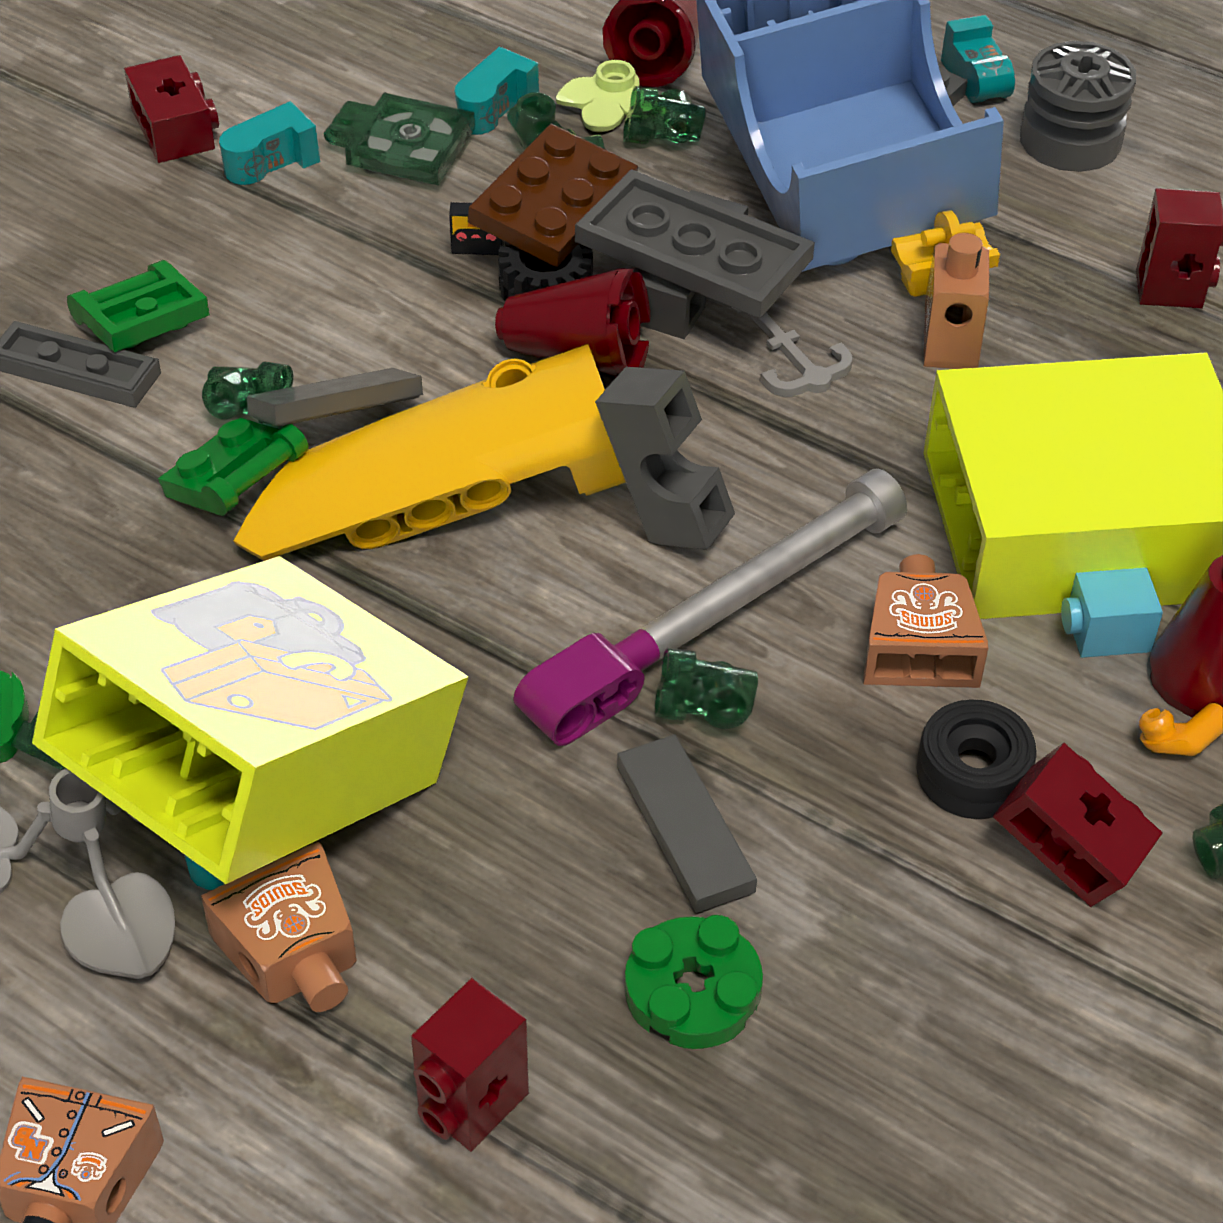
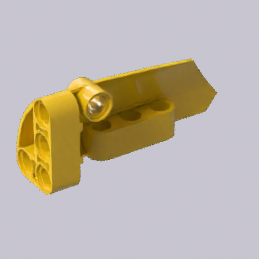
(440, 460)

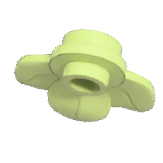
(601, 97)

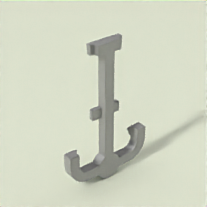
(815, 378)

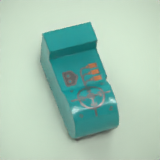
(975, 56)
(496, 87)
(268, 144)

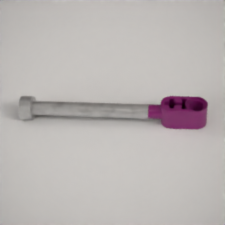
(601, 679)

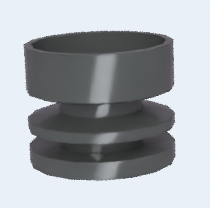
(1077, 105)

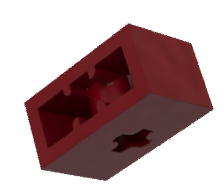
(171, 108)
(1180, 248)
(1078, 825)
(470, 1065)

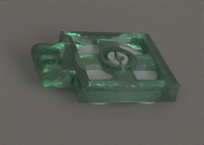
(401, 136)

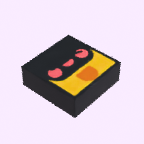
(467, 237)

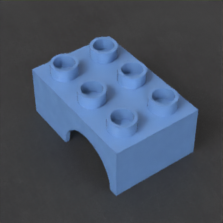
(847, 119)

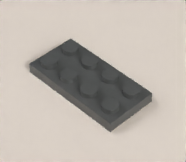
(695, 243)

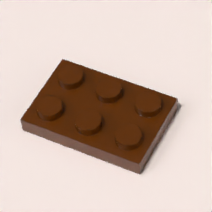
(548, 193)

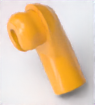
(1165, 736)

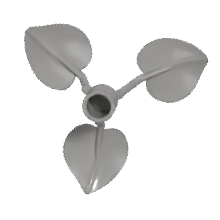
(121, 925)

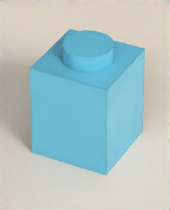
(1112, 612)

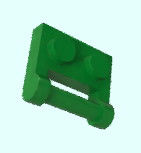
(139, 307)
(231, 464)

